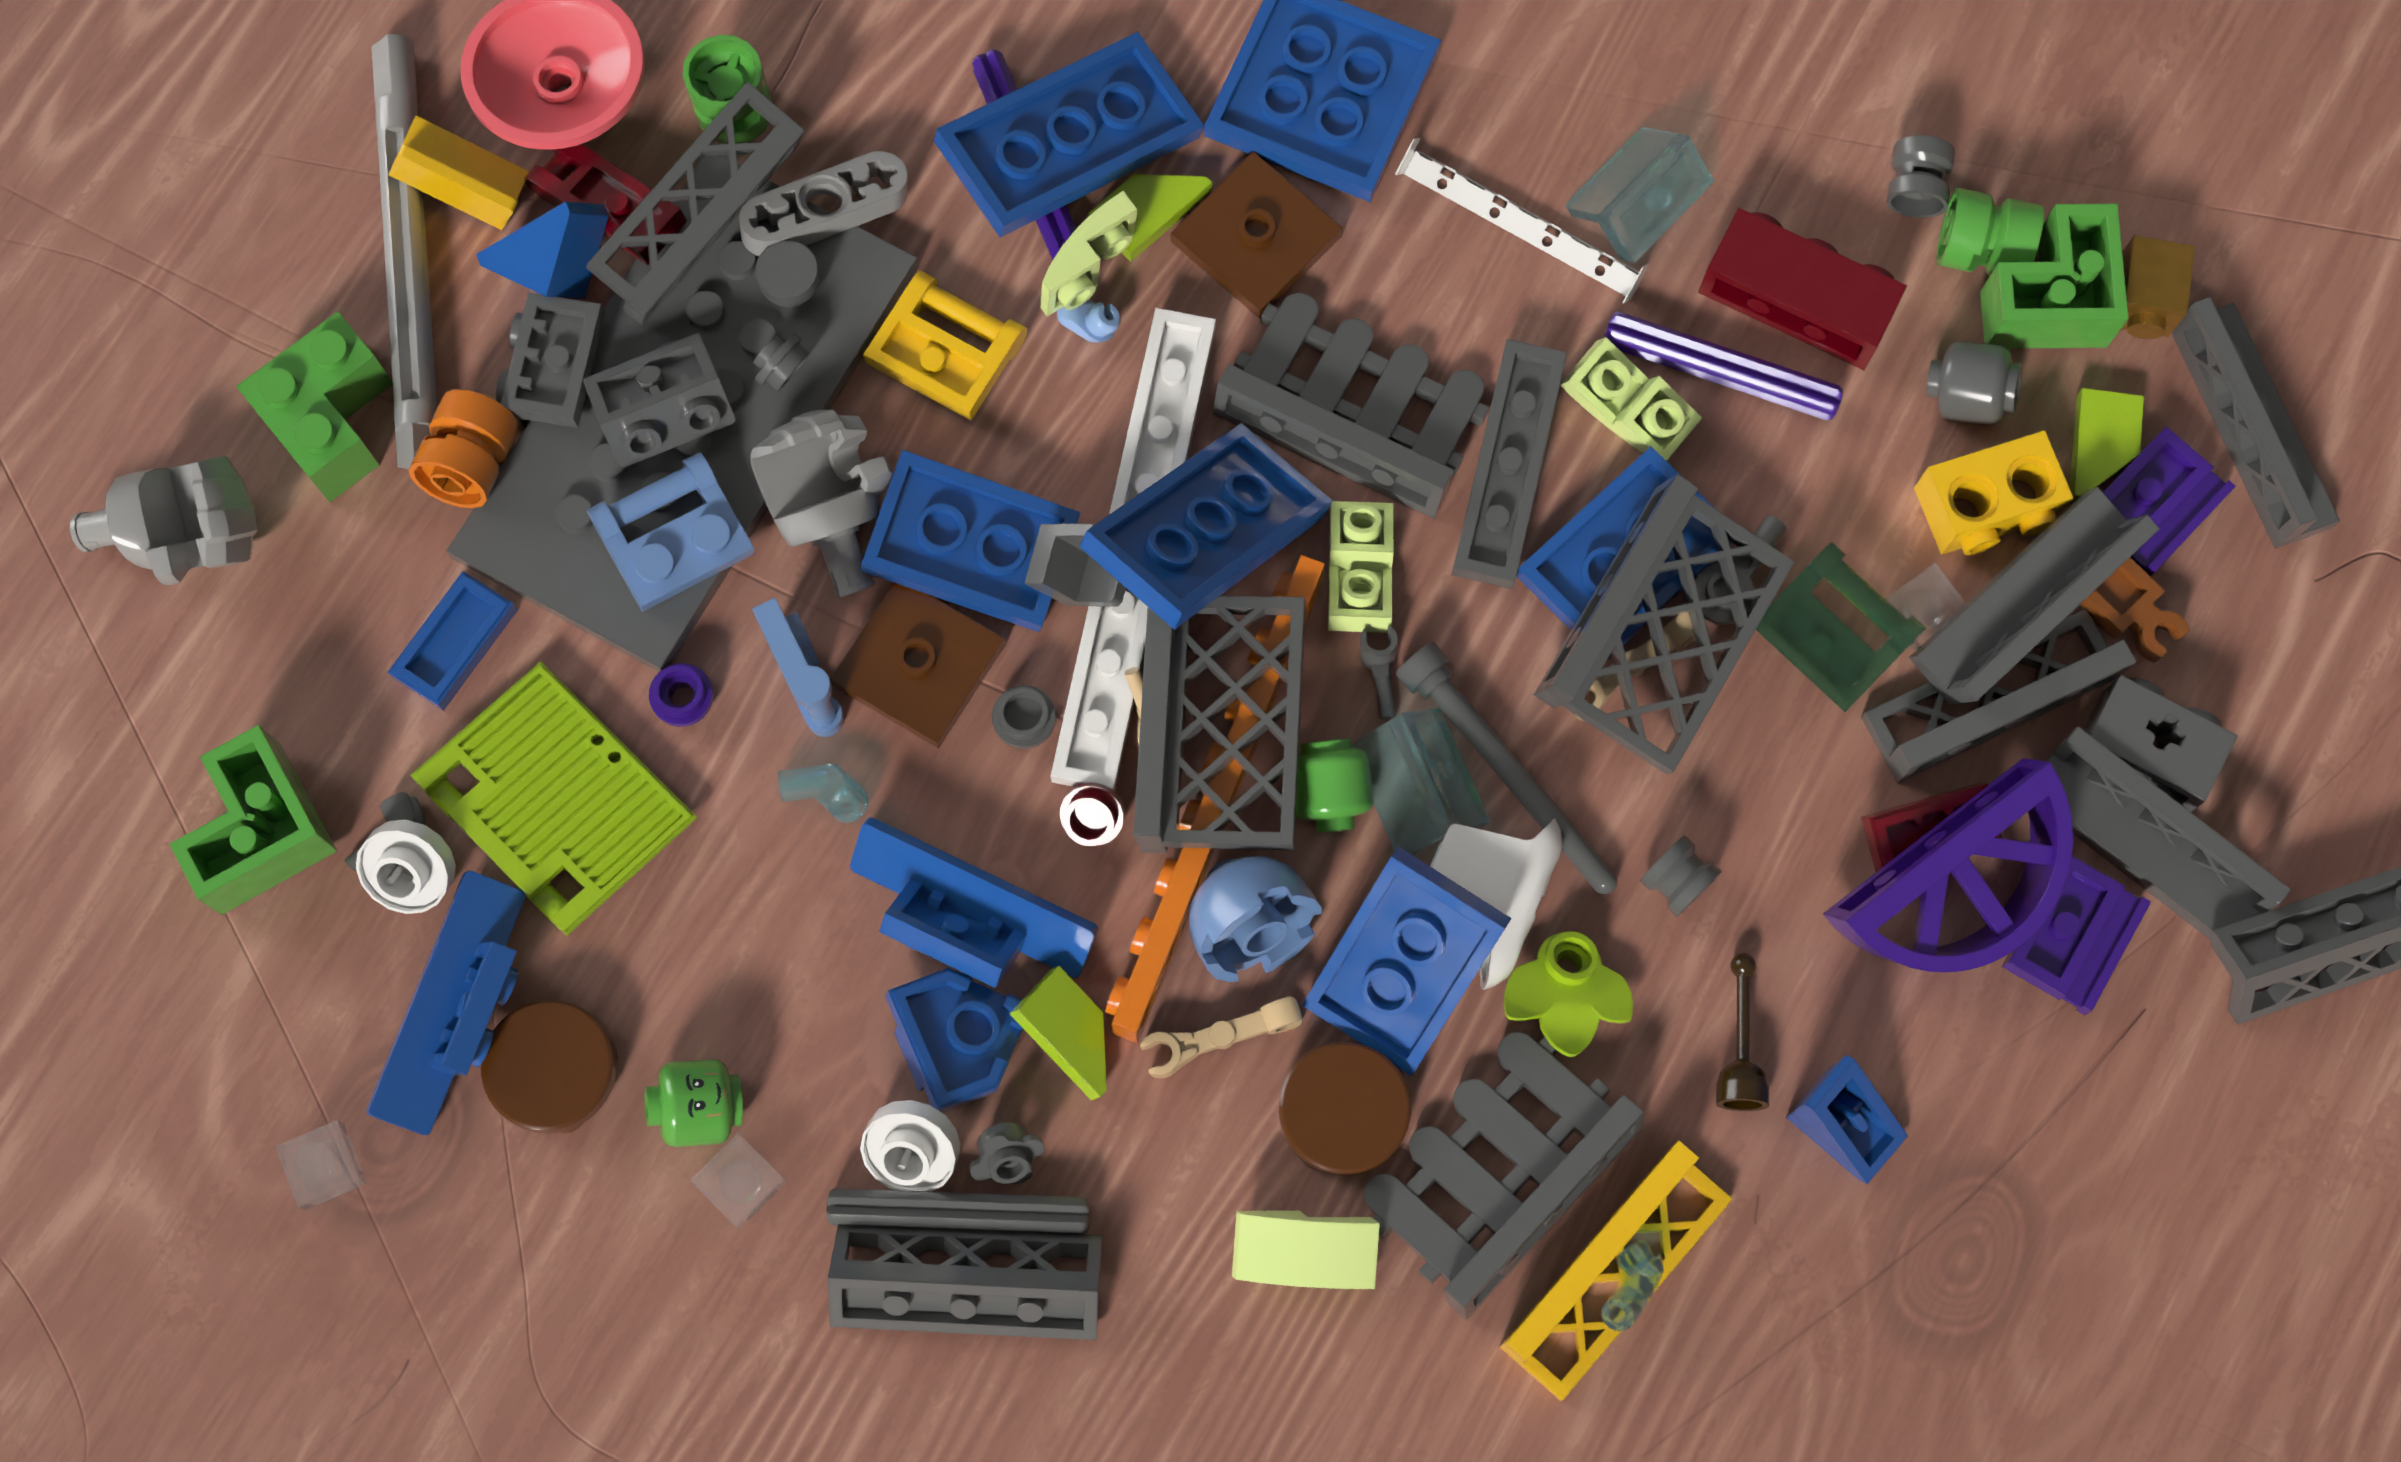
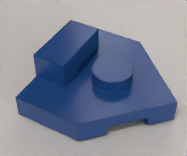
(954, 1036)

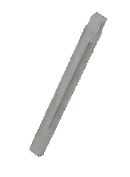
(404, 250)

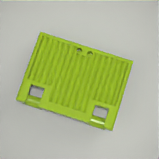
(554, 797)

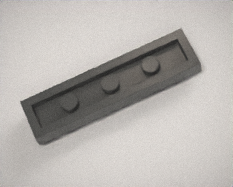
(1509, 464)

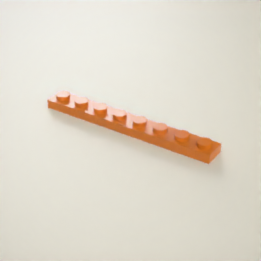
(1180, 879)

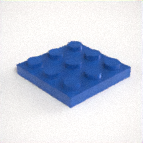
(1323, 91)

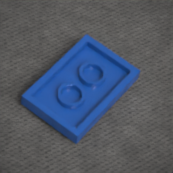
(962, 539)
(1579, 554)
(1406, 960)

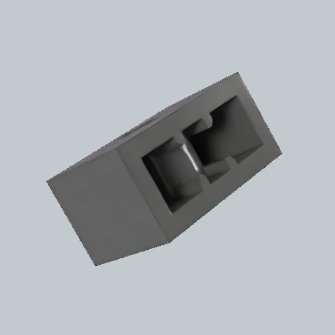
(2189, 741)

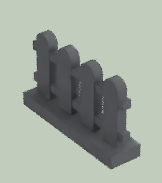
(1337, 434)
(1493, 1203)

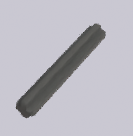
(958, 1210)

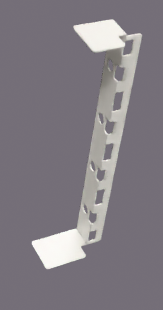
(1519, 222)

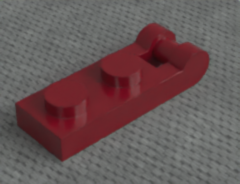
(601, 183)

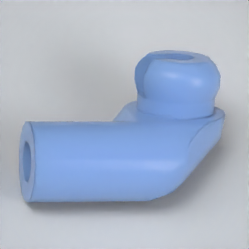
(1091, 321)

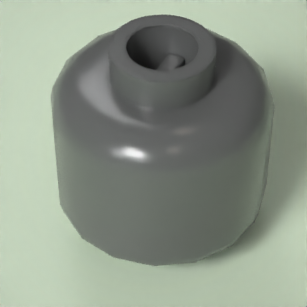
(1975, 383)

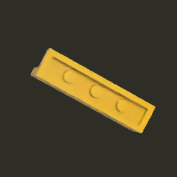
(1597, 1255)

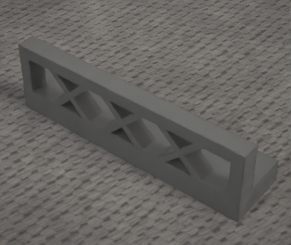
(717, 215)
(2253, 423)
(2030, 597)
(2006, 712)
(2159, 840)
(2302, 938)
(965, 1291)

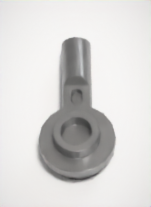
(1711, 582)

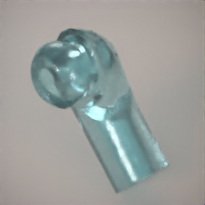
(829, 786)
(1636, 1290)

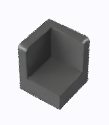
(1069, 573)

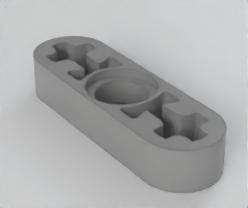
(834, 181)

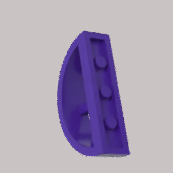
(1946, 848)

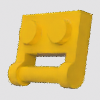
(937, 361)

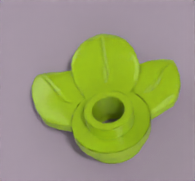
(1567, 1001)

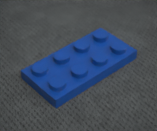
(1068, 134)
(1205, 525)

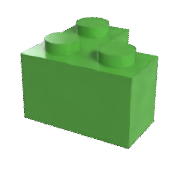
(2072, 291)
(311, 393)
(264, 834)

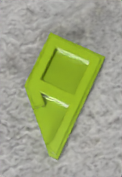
(1159, 205)
(2103, 437)
(1067, 1029)

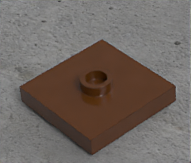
(1256, 234)
(918, 662)

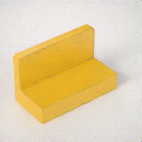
(459, 173)

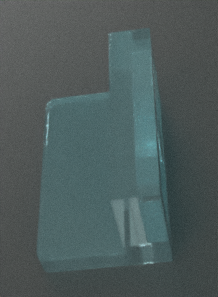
(1643, 190)
(1420, 780)

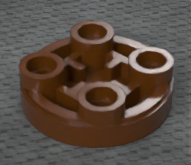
(549, 1067)
(1344, 1108)

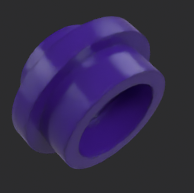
(676, 677)

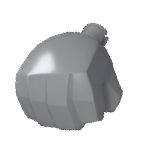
(822, 489)
(174, 519)

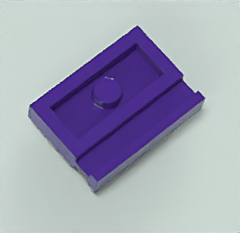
(2173, 489)
(2080, 938)

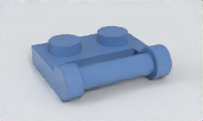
(682, 549)
(799, 667)

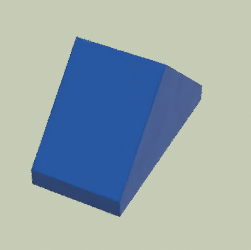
(551, 250)
(1849, 1120)

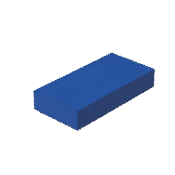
(453, 640)

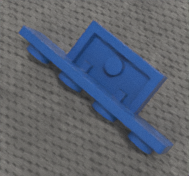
(964, 911)
(451, 1004)

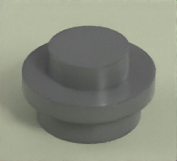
(780, 361)
(1023, 717)

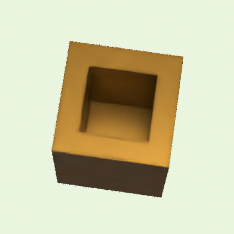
(2156, 285)

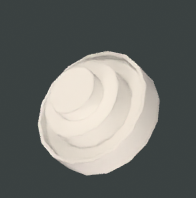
(405, 866)
(910, 1146)

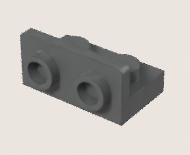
(552, 354)
(659, 400)

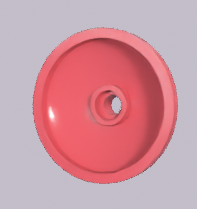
(533, 48)

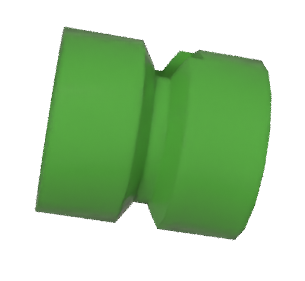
(715, 74)
(1985, 233)

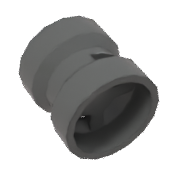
(1920, 176)

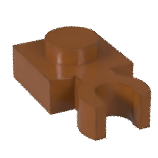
(2127, 602)

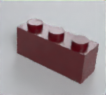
(1802, 287)

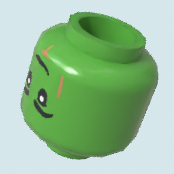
(694, 1103)

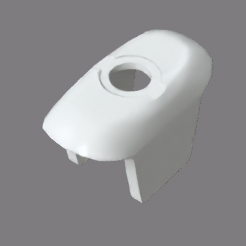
(1506, 875)

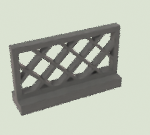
(1617, 599)
(1164, 734)

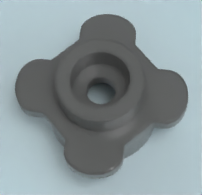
(1006, 1154)

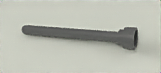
(1432, 678)

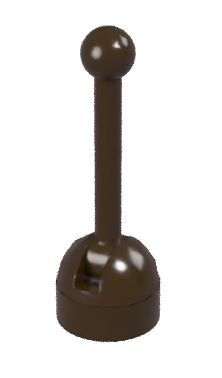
(1742, 1083)

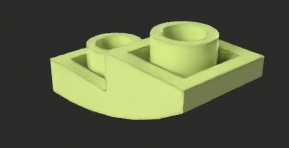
(1076, 267)
(1628, 402)
(1360, 566)
(1305, 1250)

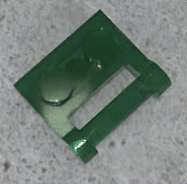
(1823, 643)

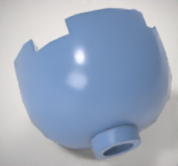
(1249, 915)

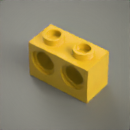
(1987, 483)

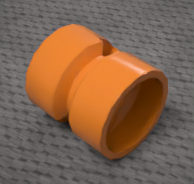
(464, 448)

